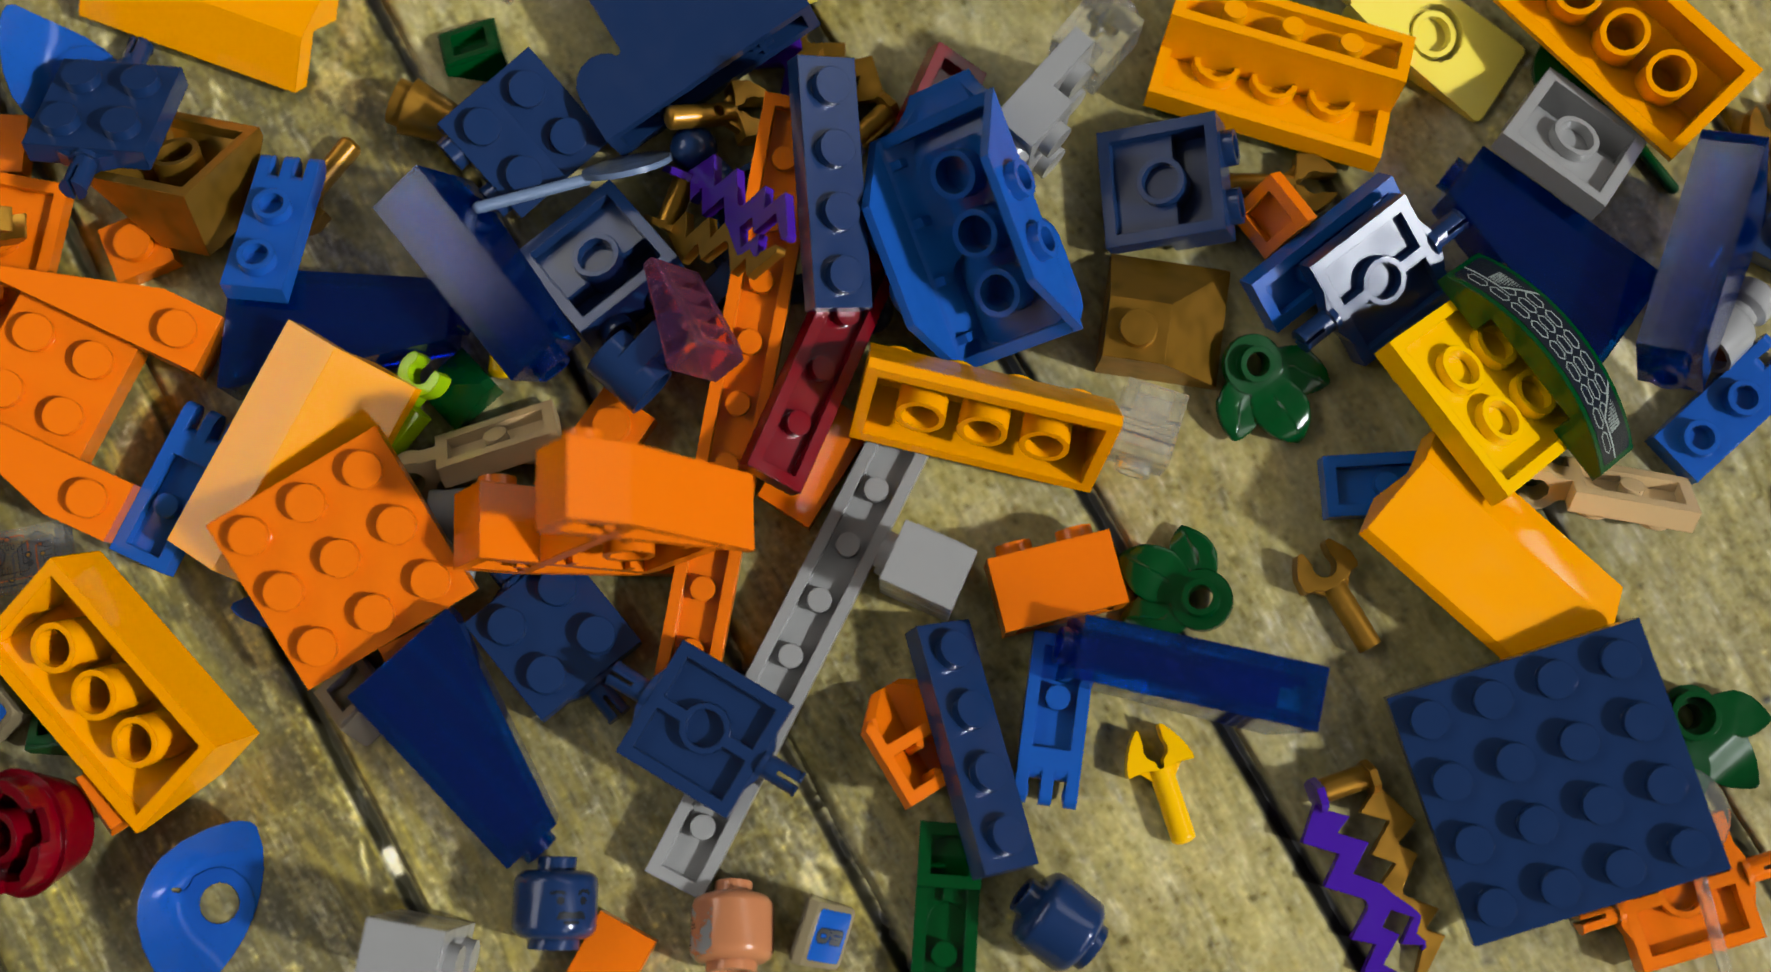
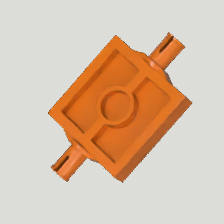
(1669, 923)

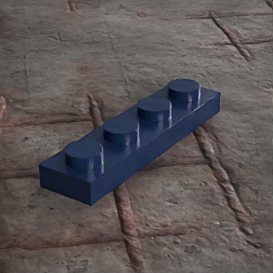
(829, 184)
(971, 749)

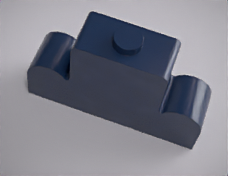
(679, 57)

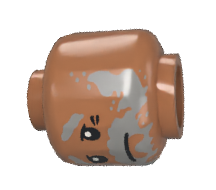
(732, 927)

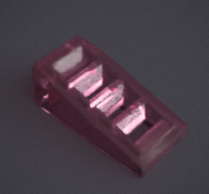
(690, 323)

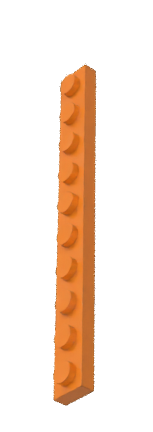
(757, 314)

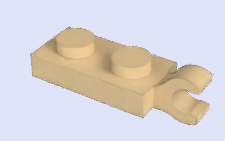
(484, 447)
(1621, 494)

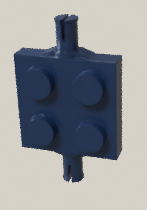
(105, 115)
(1377, 277)
(555, 640)
(705, 729)

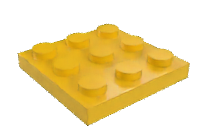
(1477, 399)

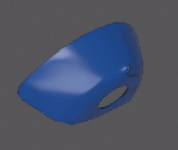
(34, 51)
(172, 924)

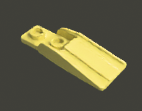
(1455, 50)

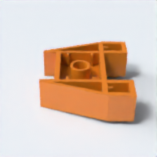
(66, 373)
(602, 512)

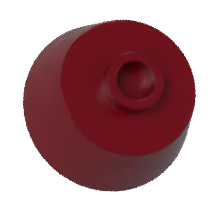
(42, 830)

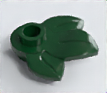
(1274, 396)
(1167, 580)
(1721, 733)

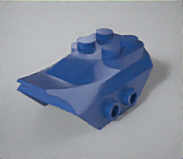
(963, 230)

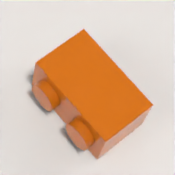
(1054, 580)

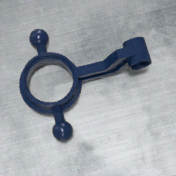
(635, 367)

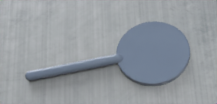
(606, 170)

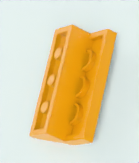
(246, 36)
(1283, 75)
(296, 411)
(1488, 566)

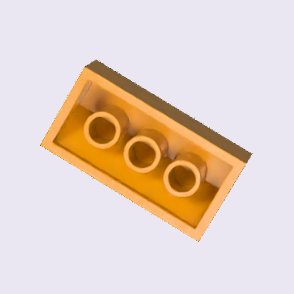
(1644, 59)
(984, 417)
(117, 688)

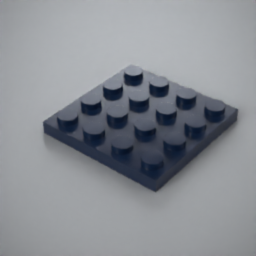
(1556, 782)

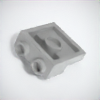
(1043, 103)
(1569, 144)

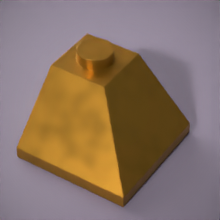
(194, 187)
(1162, 321)

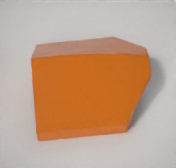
(902, 741)

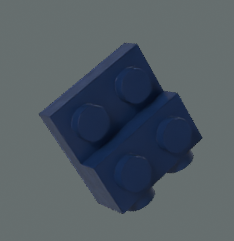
(519, 132)
(1169, 184)
(595, 264)

